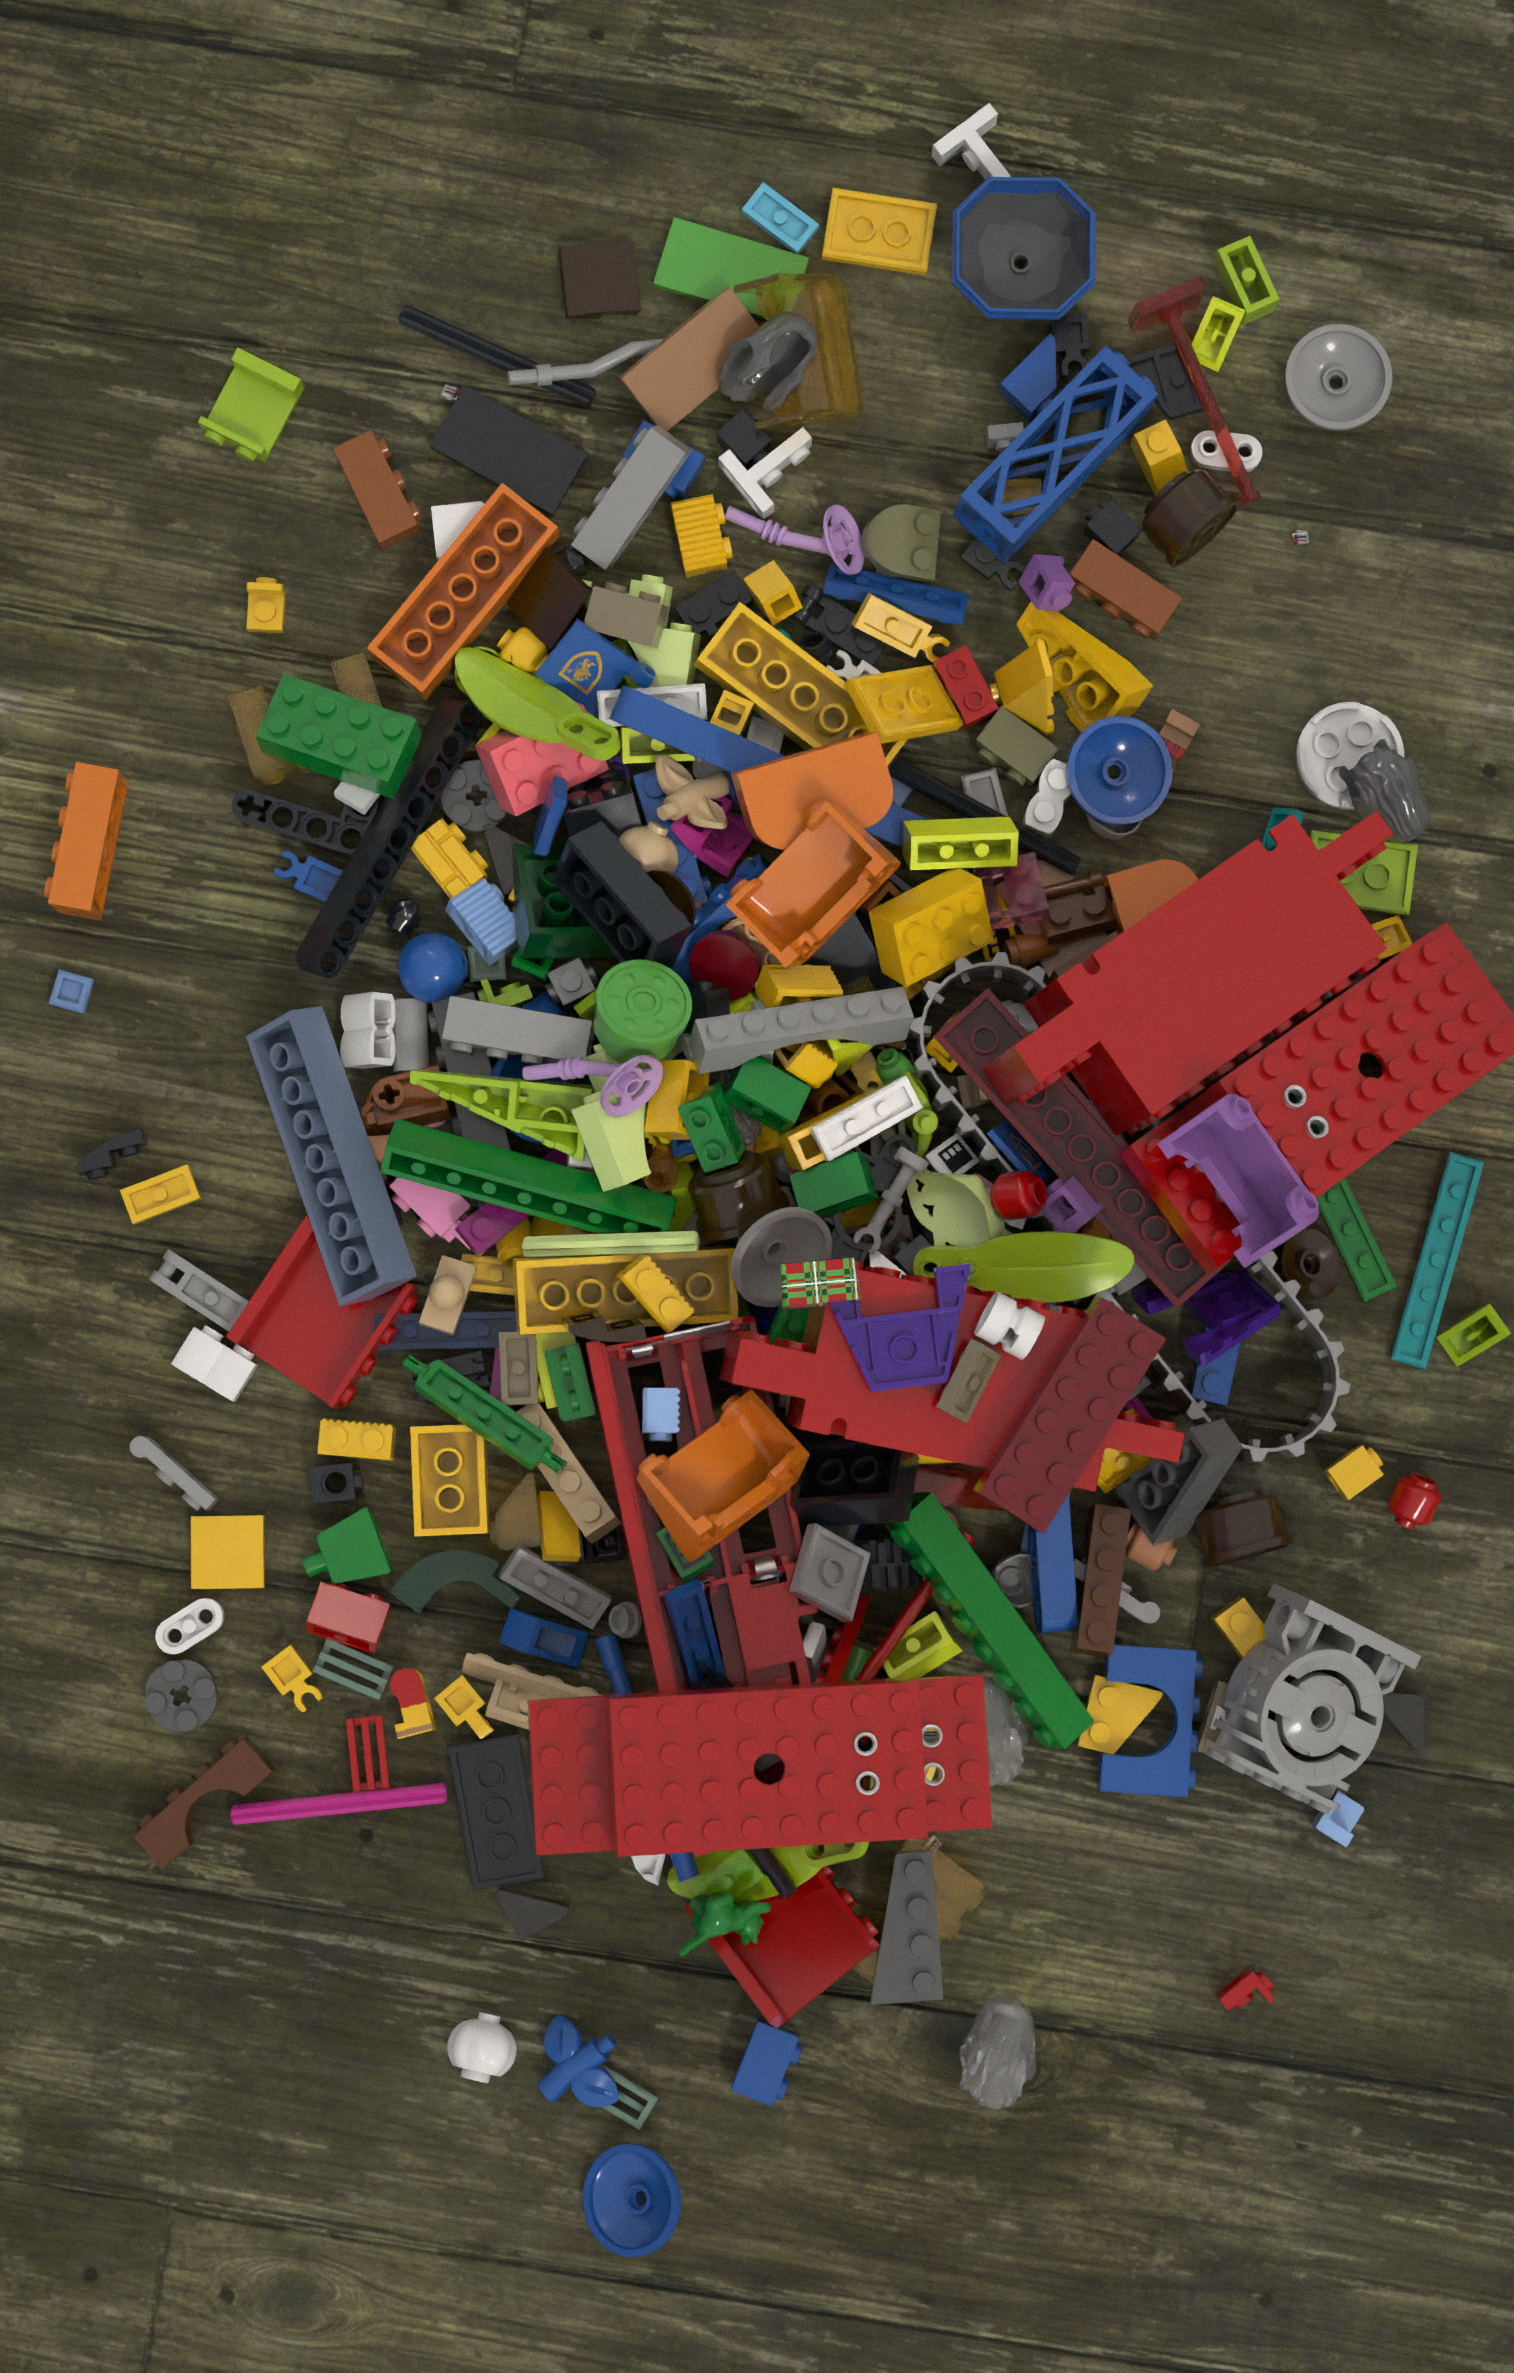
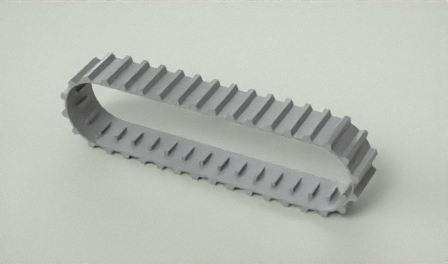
(1168, 1381)

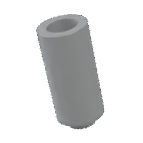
(410, 1035)

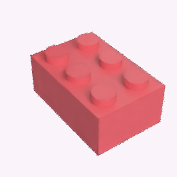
(524, 768)

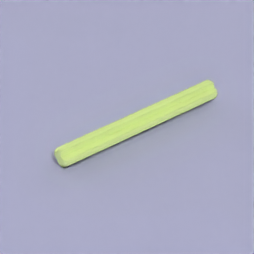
(611, 1244)

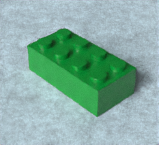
(338, 736)

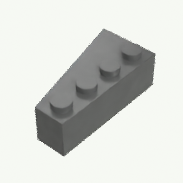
(1172, 1494)

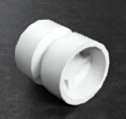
(1011, 1326)

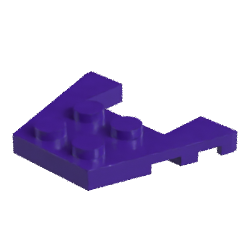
(1228, 1305)
(910, 1345)

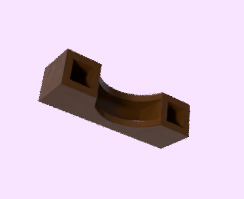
(1102, 1582)
(169, 1832)

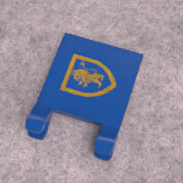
(590, 663)
(1019, 1150)

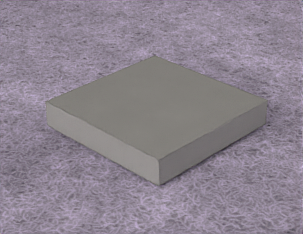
(829, 1572)

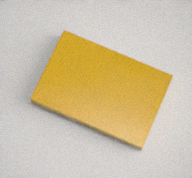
(879, 231)
(904, 704)

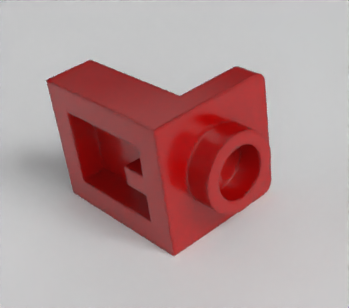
(1238, 1991)

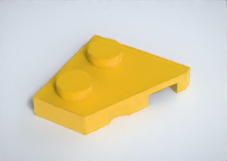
(1116, 1713)

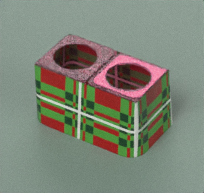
(819, 1282)

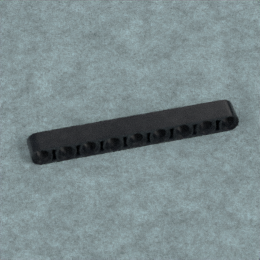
(389, 839)

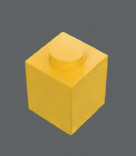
(773, 593)
(1354, 1471)

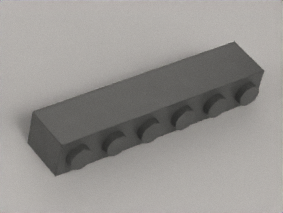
(477, 1063)

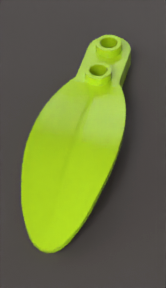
(531, 706)
(1037, 1264)
(798, 1861)

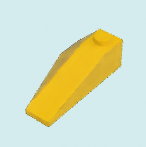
(1085, 671)
(1026, 688)

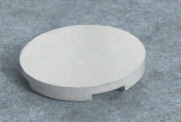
(1337, 739)

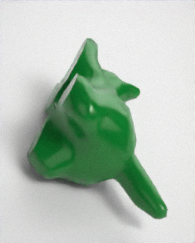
(720, 1915)

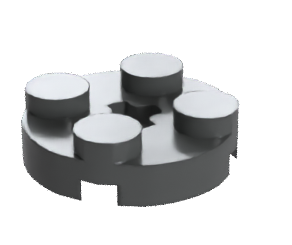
(462, 811)
(160, 1700)

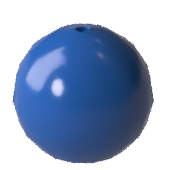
(432, 967)

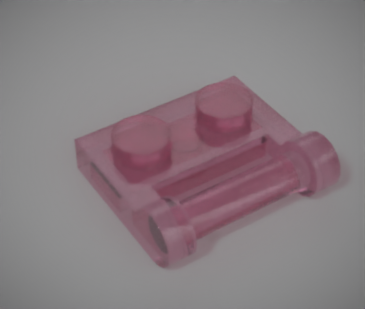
(1023, 889)

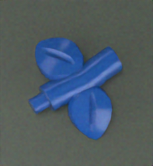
(577, 2065)

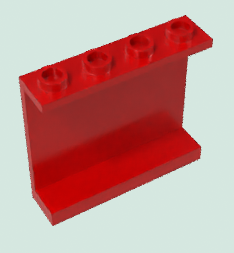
(305, 1333)
(800, 1947)

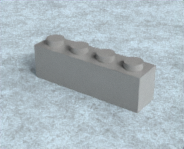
(631, 496)
(515, 1031)

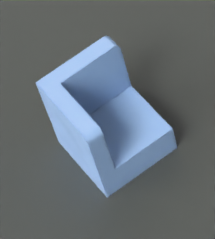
(1339, 1824)

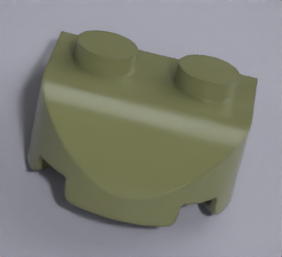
(903, 542)

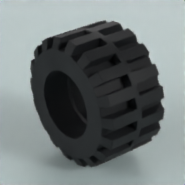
(888, 1566)

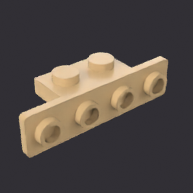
(515, 1686)

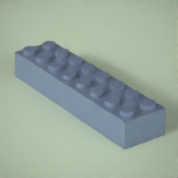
(331, 1156)

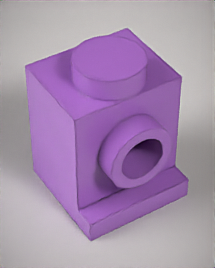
(1053, 589)
(1069, 1205)

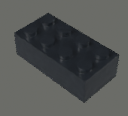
(619, 898)

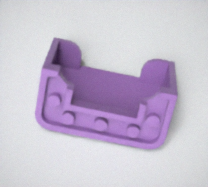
(1247, 1174)

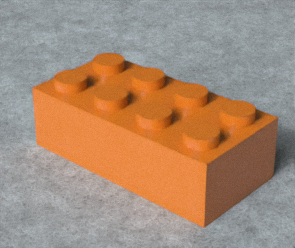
(87, 841)

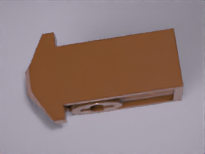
(411, 1104)

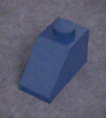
(1033, 381)
(543, 1638)

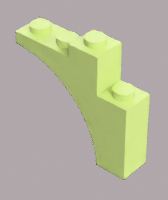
(677, 646)
(614, 1142)

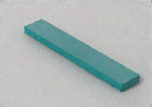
(1436, 1260)

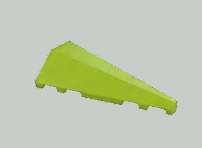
(523, 1106)

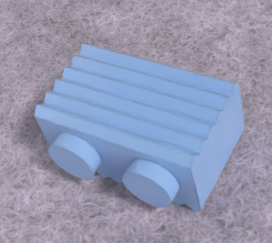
(484, 920)
(660, 1413)

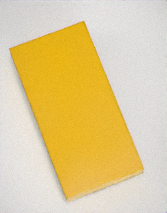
(558, 1530)

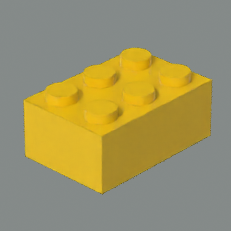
(931, 926)
(449, 1481)

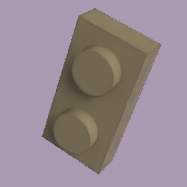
(518, 1369)
(968, 1381)

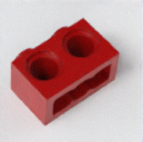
(966, 687)

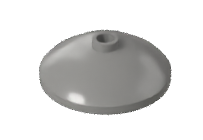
(1344, 355)
(777, 1238)

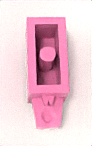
(438, 1208)

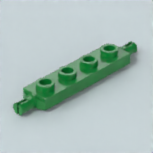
(484, 1414)

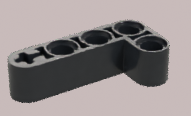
(302, 820)

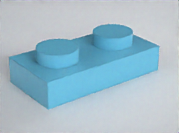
(780, 218)

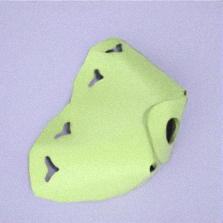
(960, 1209)

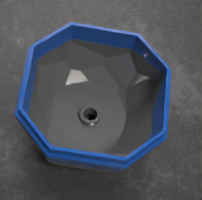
(1031, 222)

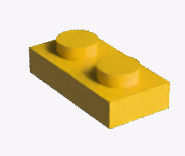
(160, 1194)

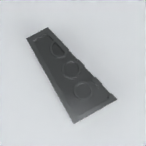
(909, 1945)

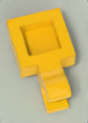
(462, 1703)

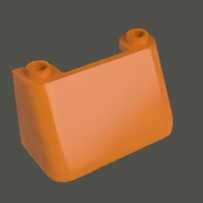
(813, 885)
(723, 1475)

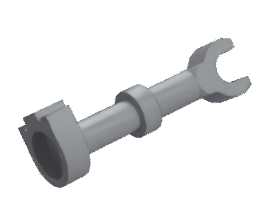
(892, 1197)

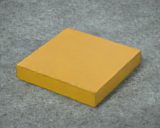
(227, 1552)

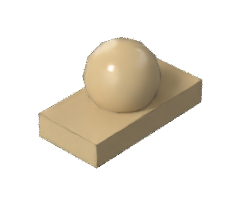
(447, 1295)

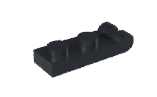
(837, 626)

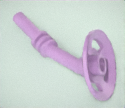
(835, 541)
(622, 1079)

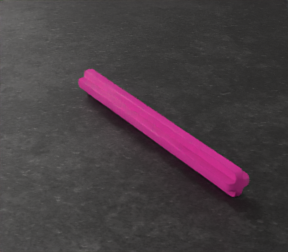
(338, 1803)

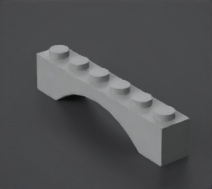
(863, 1017)

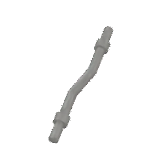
(544, 374)

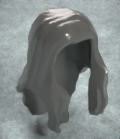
(770, 360)
(1390, 786)

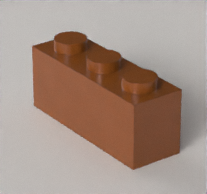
(378, 489)
(1123, 591)

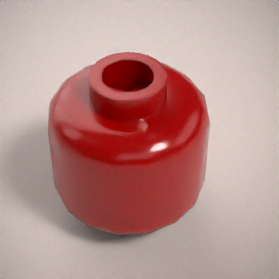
(1018, 1195)
(1414, 1500)

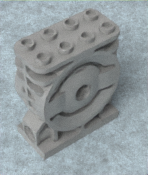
(1347, 1710)

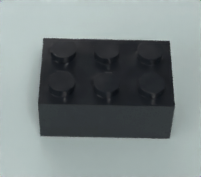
(854, 1484)

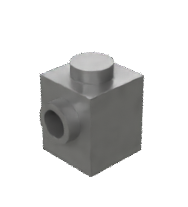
(571, 983)

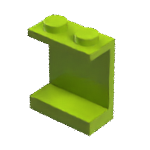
(252, 407)

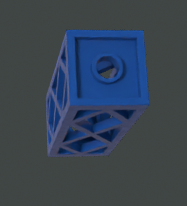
(1124, 391)

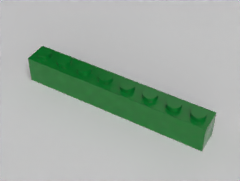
(522, 1182)
(990, 1623)

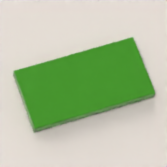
(705, 260)

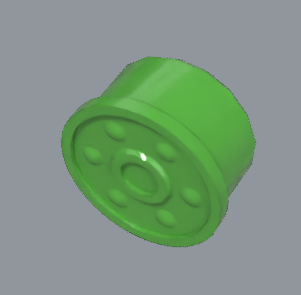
(641, 1009)

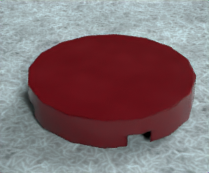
(727, 961)

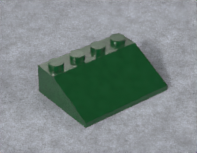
(543, 916)

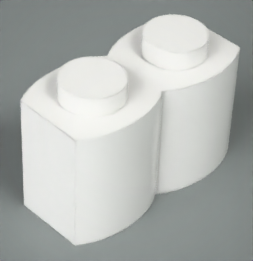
(1047, 805)
(368, 1030)
(215, 1363)

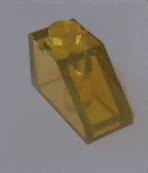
(518, 1518)

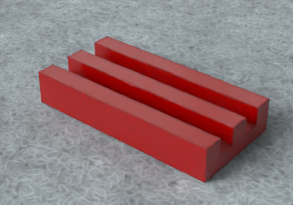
(371, 1784)

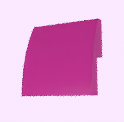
(716, 847)

